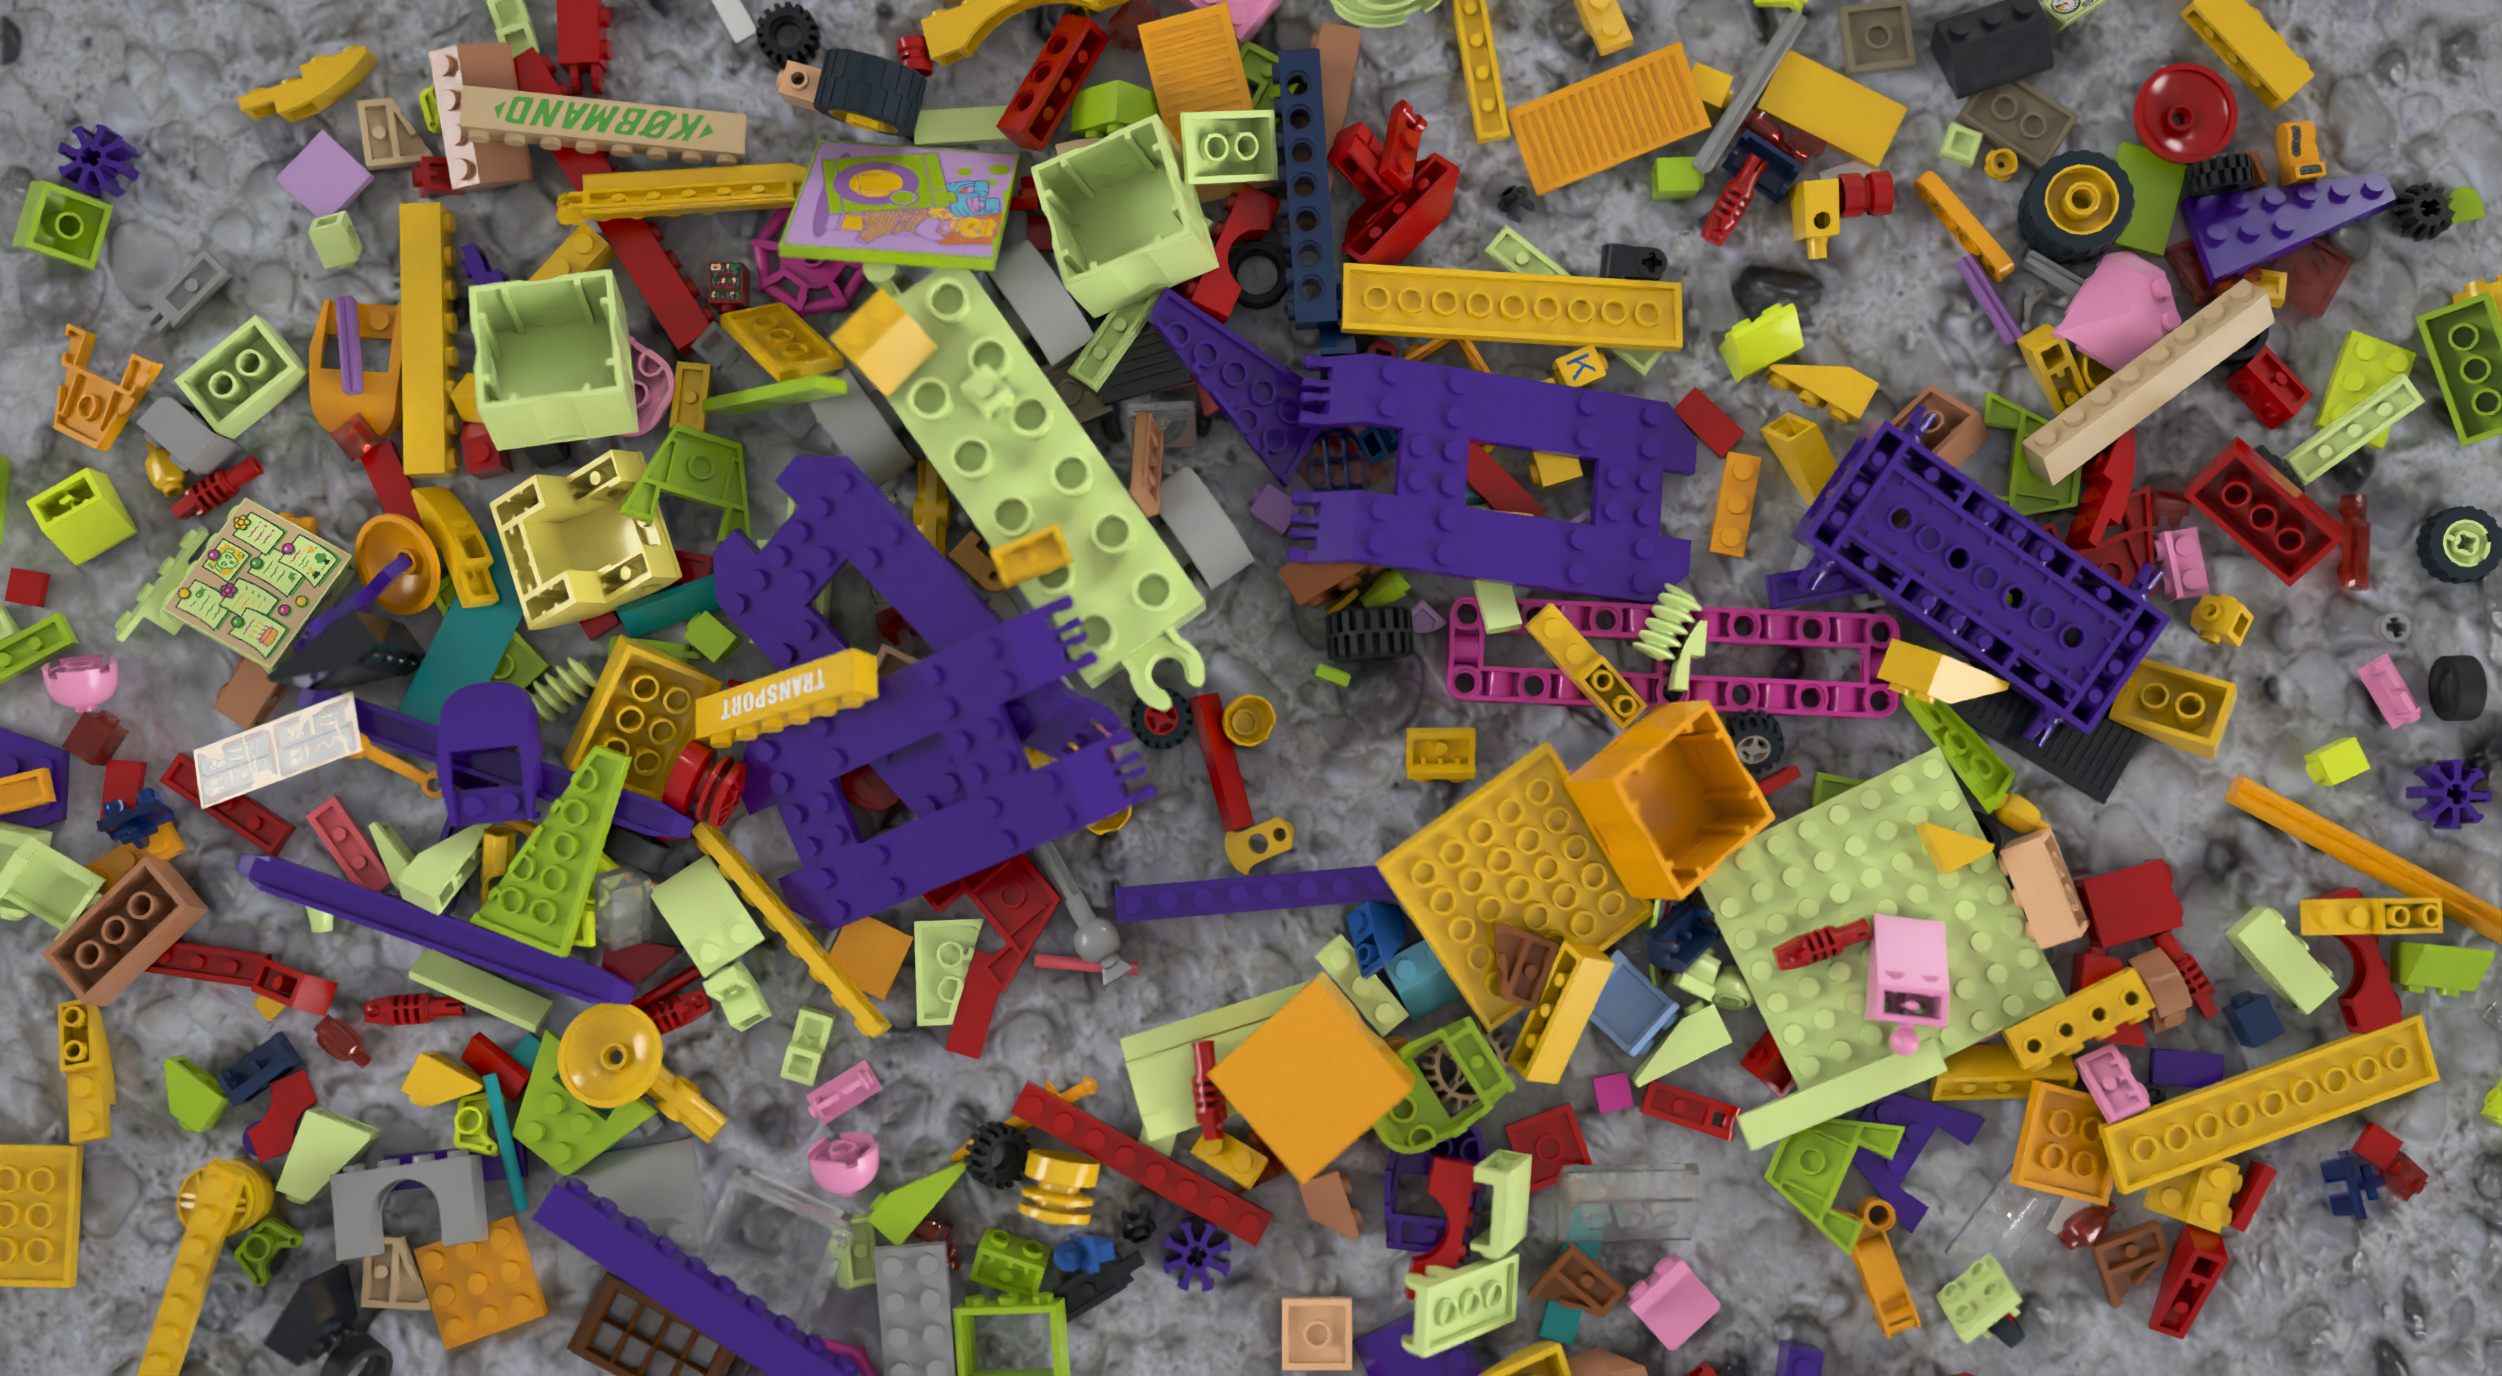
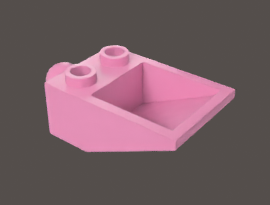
(1906, 968)

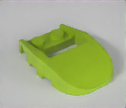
(1420, 1117)

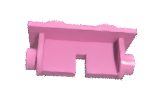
(2389, 692)
(843, 1092)

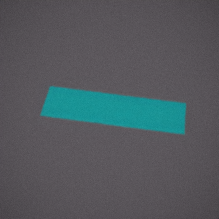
(466, 643)

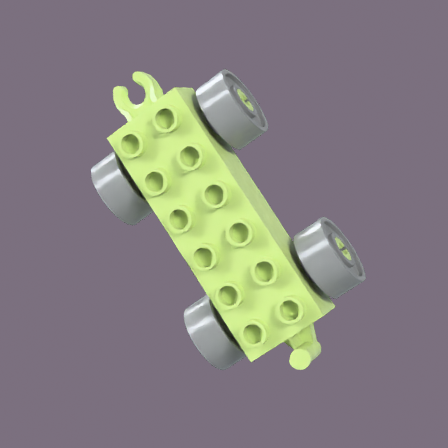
(1041, 468)

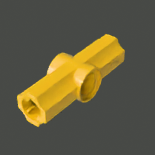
(932, 506)
(496, 857)
(683, 1102)

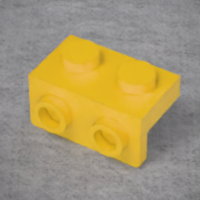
(1440, 754)

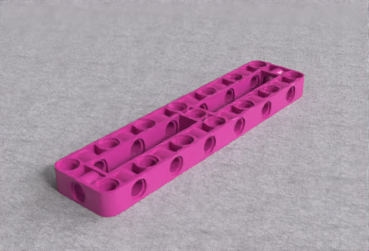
(1765, 627)

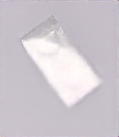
(623, 907)

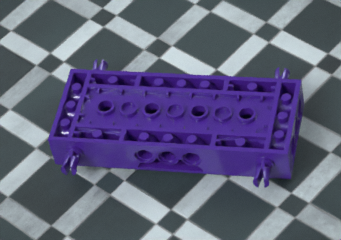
(1967, 605)

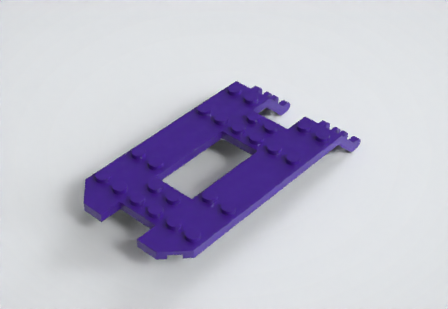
(1427, 519)
(852, 520)
(1008, 801)

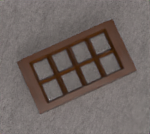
(641, 1337)

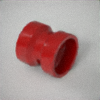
(915, 54)

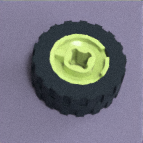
(2460, 544)

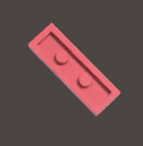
(349, 844)

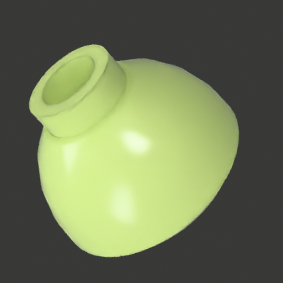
(1731, 990)

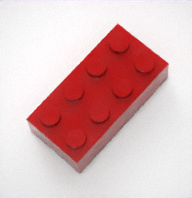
(2264, 511)

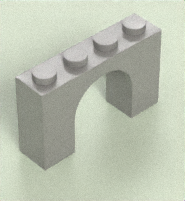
(361, 1193)

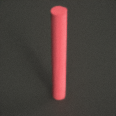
(1073, 963)

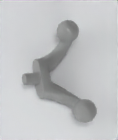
(2035, 297)

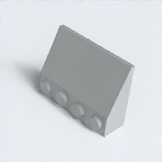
(650, 1183)

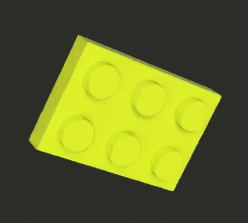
(2359, 371)

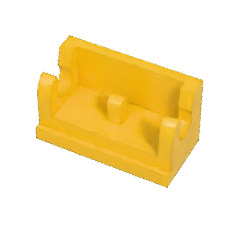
(1031, 556)

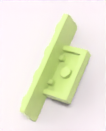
(152, 597)

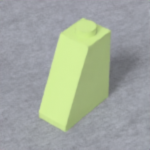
(321, 1149)

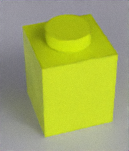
(2336, 762)

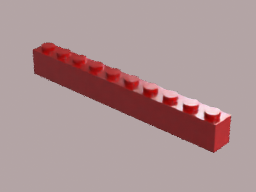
(633, 240)

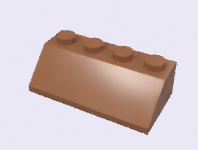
(474, 164)
(1951, 436)

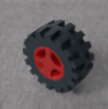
(1148, 721)

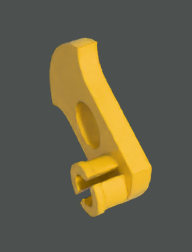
(1240, 850)

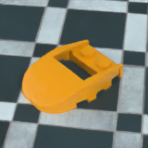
(382, 392)

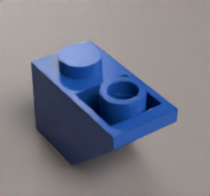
(1376, 934)

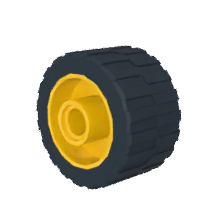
(870, 92)
(2076, 207)

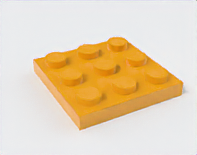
(2062, 1145)
(481, 1283)

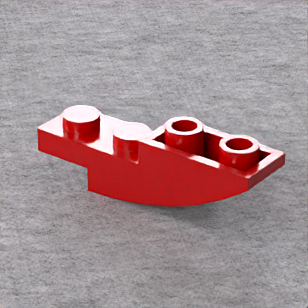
(2107, 495)

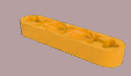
(1963, 225)

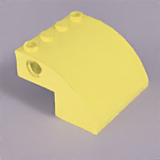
(572, 548)

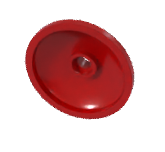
(2199, 101)

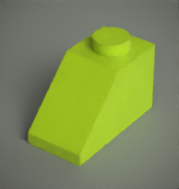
(193, 1095)

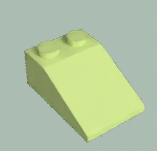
(1229, 147)
(706, 916)

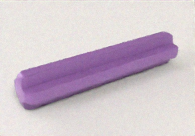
(1989, 299)
(349, 345)

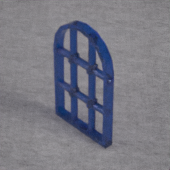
(1343, 459)

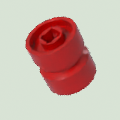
(1868, 194)

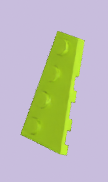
(520, 661)
(1964, 749)

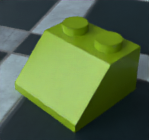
(62, 224)
(2438, 966)

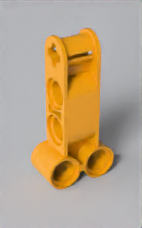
(1880, 1269)

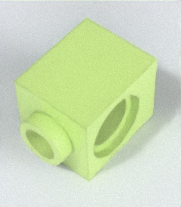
(335, 240)

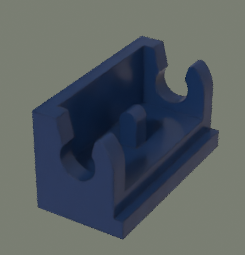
(1776, 176)
(1681, 937)
(259, 1069)

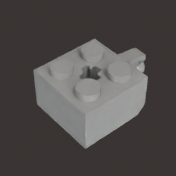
(185, 435)

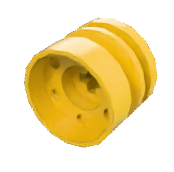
(1058, 1194)
(253, 1203)

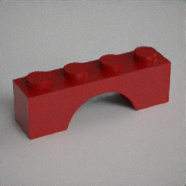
(1247, 220)
(2369, 999)
(1452, 1185)

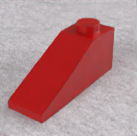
(2188, 1280)

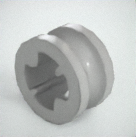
(2396, 619)

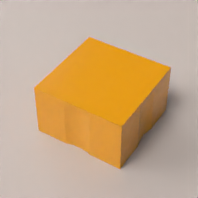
(1669, 800)
(1312, 1078)

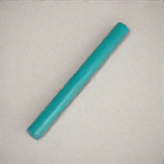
(505, 1142)

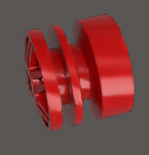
(699, 781)

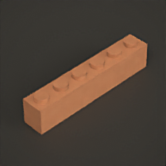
(1338, 60)

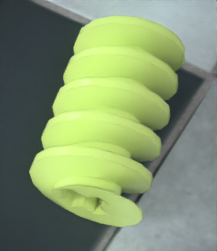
(1667, 624)
(563, 689)

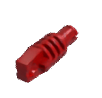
(1733, 201)
(216, 489)
(1819, 944)
(2193, 976)
(411, 1009)
(679, 1010)
(1208, 1098)

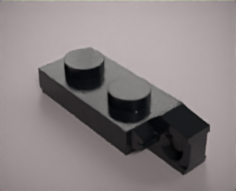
(1089, 1290)

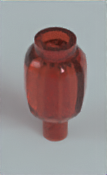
(1766, 128)
(341, 1041)
(2086, 1226)

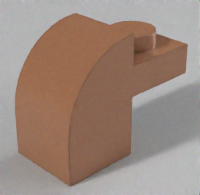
(2164, 987)

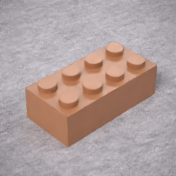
(125, 931)

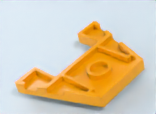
(92, 405)

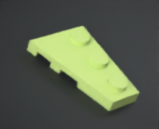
(941, 966)

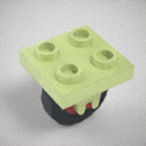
(1983, 1303)

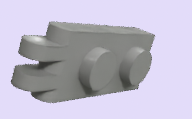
(187, 292)

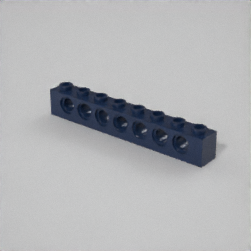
(1305, 69)

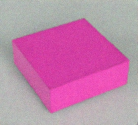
(1612, 1092)

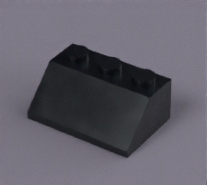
(1992, 46)
(315, 1318)

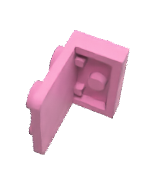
(1672, 1301)

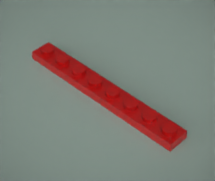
(1142, 1163)

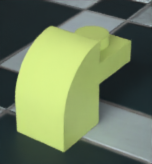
(738, 996)

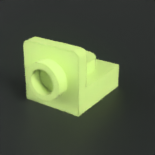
(988, 393)

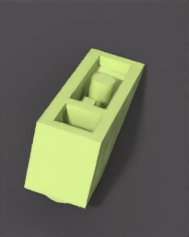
(442, 869)
(1687, 1039)

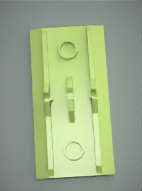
(1163, 1058)

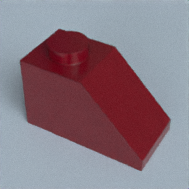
(639, 960)

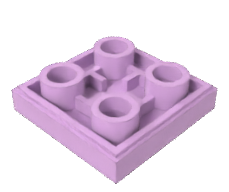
(325, 176)

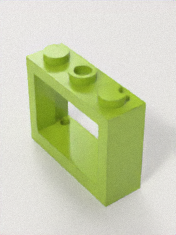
(1010, 1304)

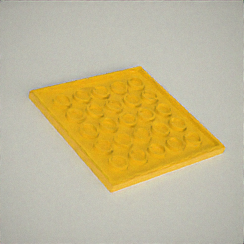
(1511, 857)

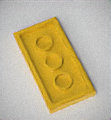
(1832, 108)
(781, 341)

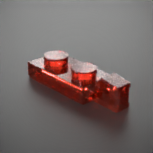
(2354, 568)

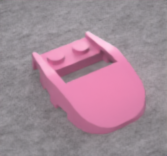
(653, 388)

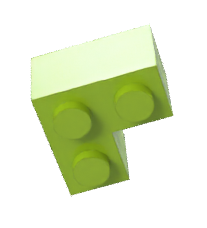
(1110, 108)

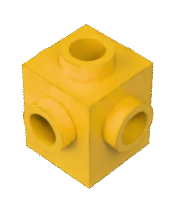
(2221, 620)

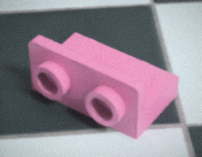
(2182, 562)
(2112, 1083)

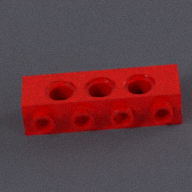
(1053, 82)

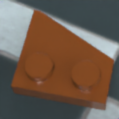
(1522, 963)
(2128, 1258)
(1578, 1283)

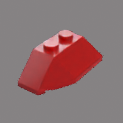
(1396, 226)

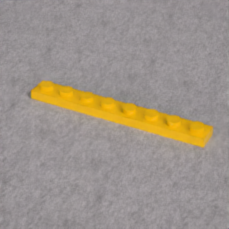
(799, 939)
(193, 1269)

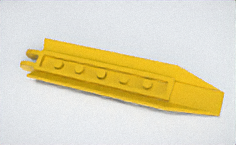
(681, 192)

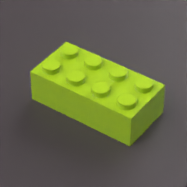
(2467, 360)

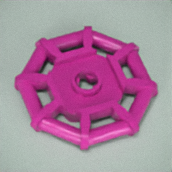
(806, 276)

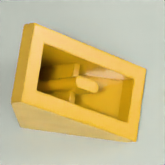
(1949, 848)

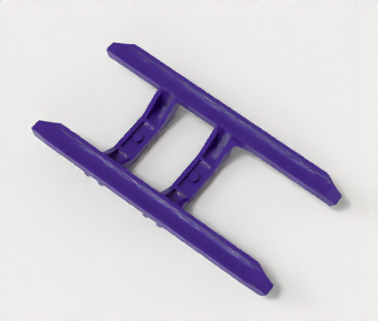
(443, 932)

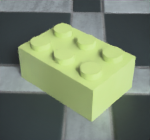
(243, 377)

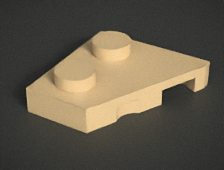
(388, 136)
(393, 1278)

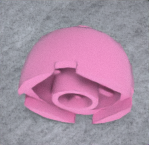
(81, 681)
(844, 1164)

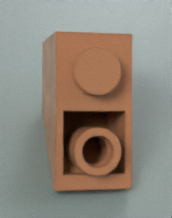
(1328, 1202)

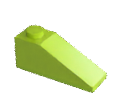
(908, 1204)

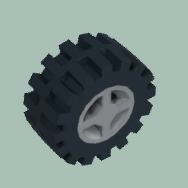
(1765, 742)

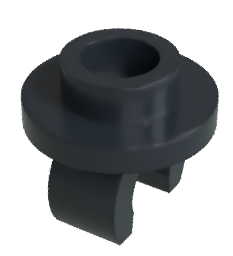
(1511, 199)
(1139, 1229)

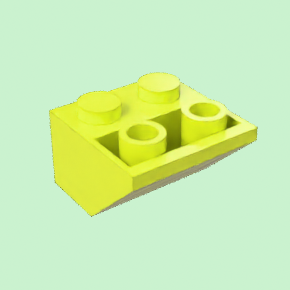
(1765, 342)
(82, 515)

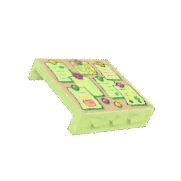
(260, 584)

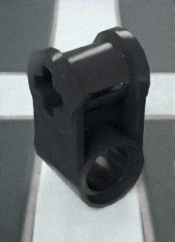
(1628, 262)

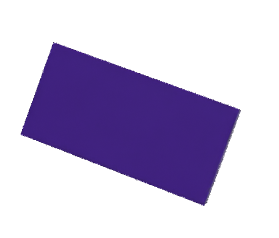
(2185, 1068)

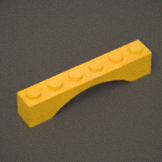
(960, 31)

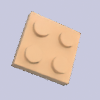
(1316, 1333)

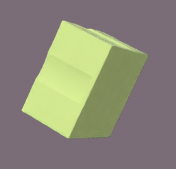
(1124, 217)
(553, 360)

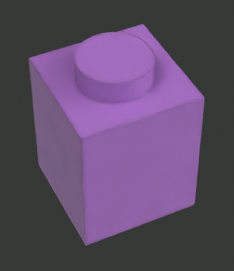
(1272, 509)

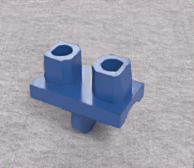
(1083, 1252)

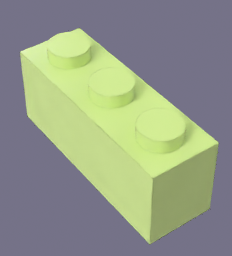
(2282, 959)
(1367, 994)

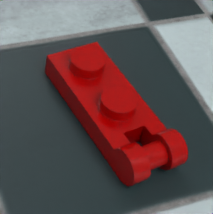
(1401, 146)
(1689, 1109)

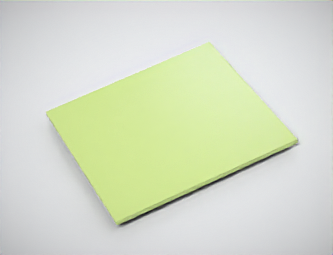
(1862, 860)

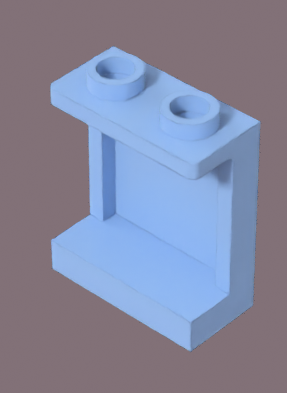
(1631, 1008)

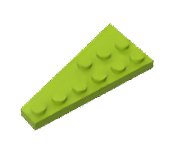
(555, 868)

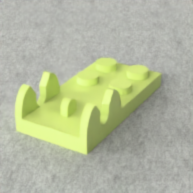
(1461, 1302)

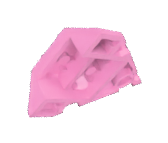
(2120, 310)

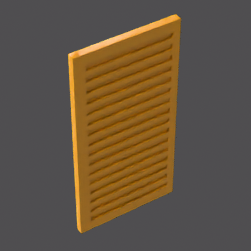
(1197, 69)
(1609, 119)

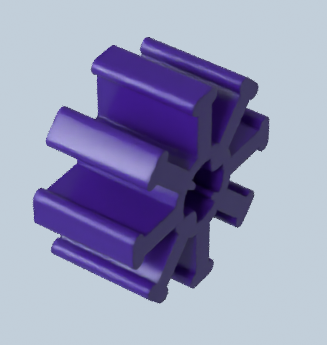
(98, 161)
(2452, 810)
(1191, 1265)

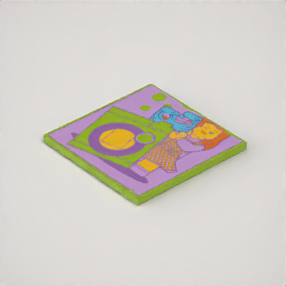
(902, 205)

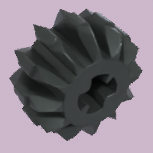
(2434, 209)

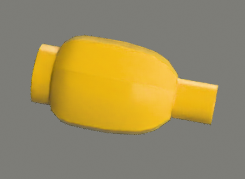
(163, 473)
(2019, 813)

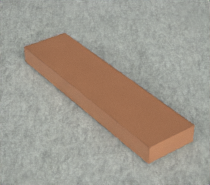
(1147, 463)

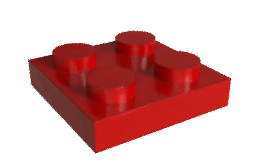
(1552, 1141)

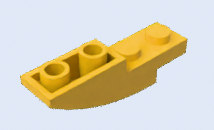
(1605, 24)
(322, 84)
(460, 542)
(1585, 666)
(2371, 916)
(89, 1071)

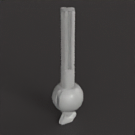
(1096, 938)

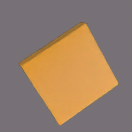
(872, 954)

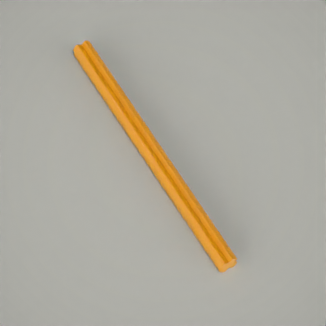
(2364, 855)

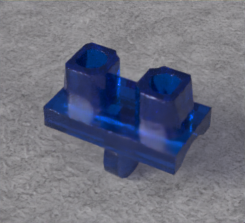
(135, 823)
(2350, 1202)

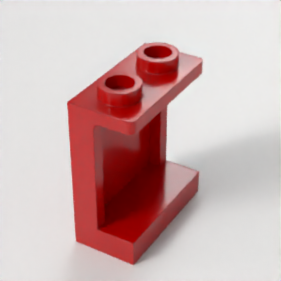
(2129, 903)

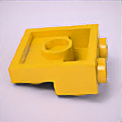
(2197, 1195)

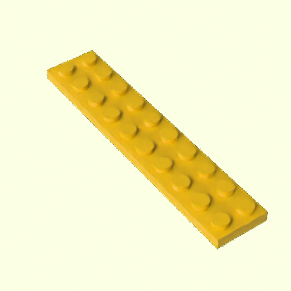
(1511, 307)
(2268, 1103)

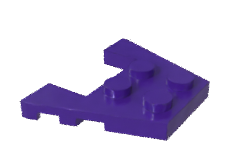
(358, 602)
(25, 754)
(1920, 1122)

